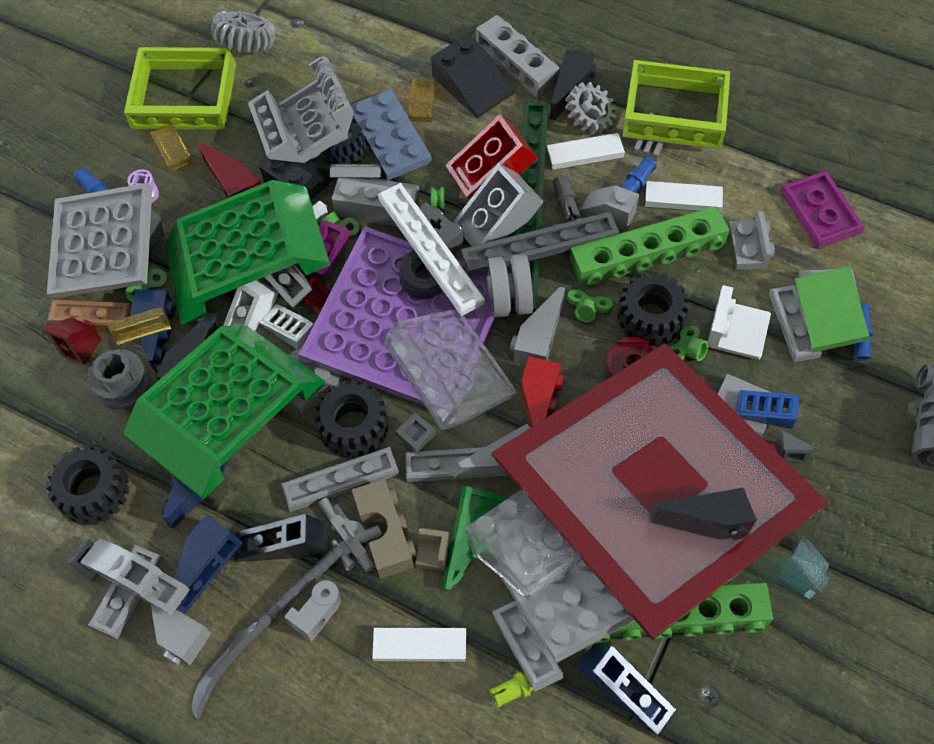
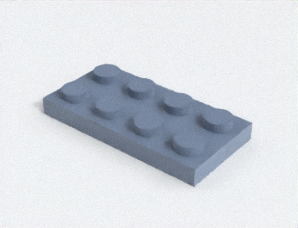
(390, 135)

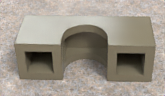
(392, 551)

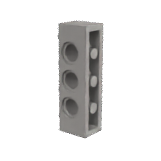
(518, 56)

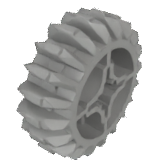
(243, 31)

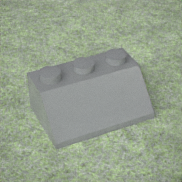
(359, 199)

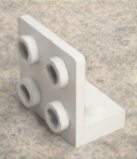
(738, 327)

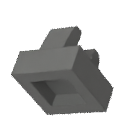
(415, 433)

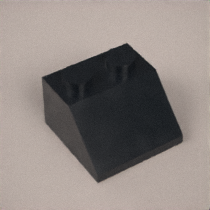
(303, 174)

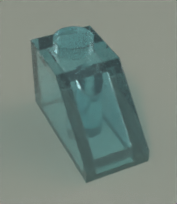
(805, 570)

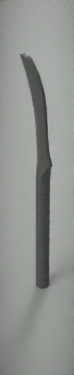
(247, 635)

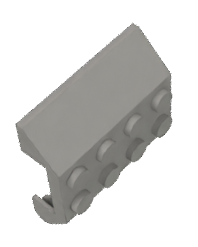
(306, 120)

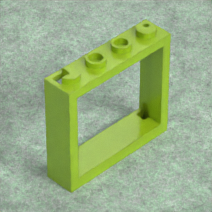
(181, 116)
(677, 129)

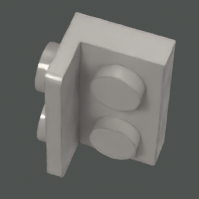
(751, 243)

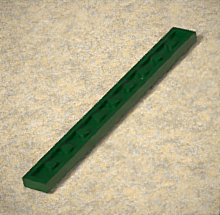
(534, 133)

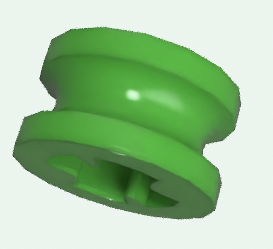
(438, 198)

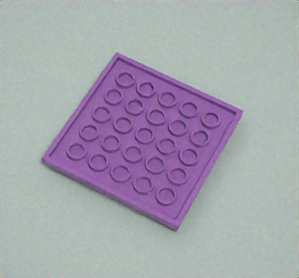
(365, 309)

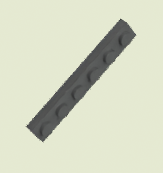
(540, 242)

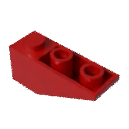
(538, 388)

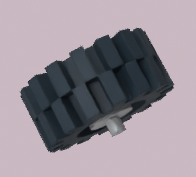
(348, 147)

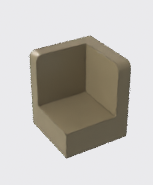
(432, 549)

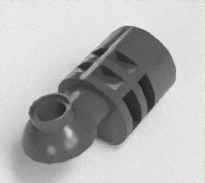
(924, 434)

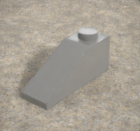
(538, 330)
(482, 463)

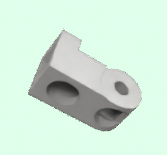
(316, 611)

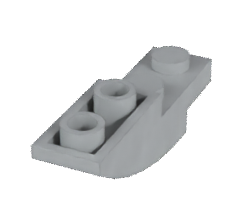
(135, 575)

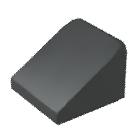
(792, 448)
(78, 555)

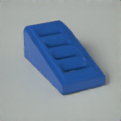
(775, 418)

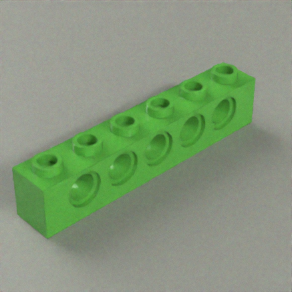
(635, 243)
(751, 598)

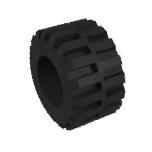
(656, 291)
(348, 399)
(73, 471)

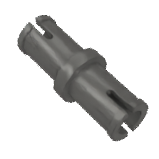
(566, 198)

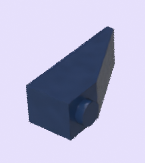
(203, 557)
(625, 686)

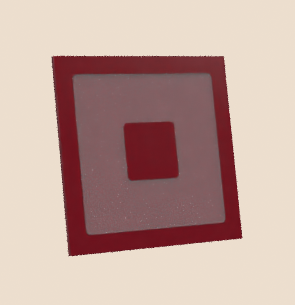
(647, 441)

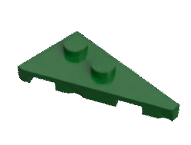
(472, 506)

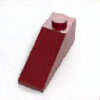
(229, 174)

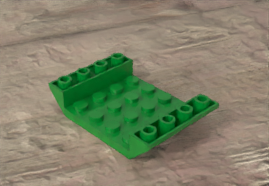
(241, 243)
(216, 404)

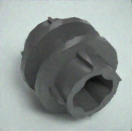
(118, 378)

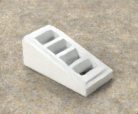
(281, 332)

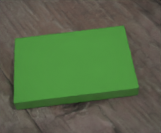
(832, 309)

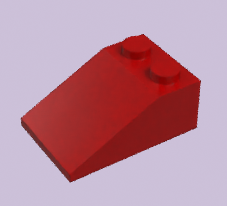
(493, 145)

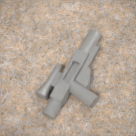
(352, 535)

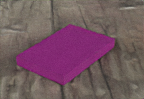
(822, 209)

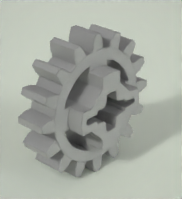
(590, 108)

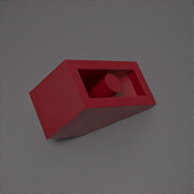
(74, 338)

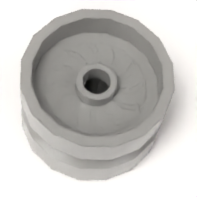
(512, 285)

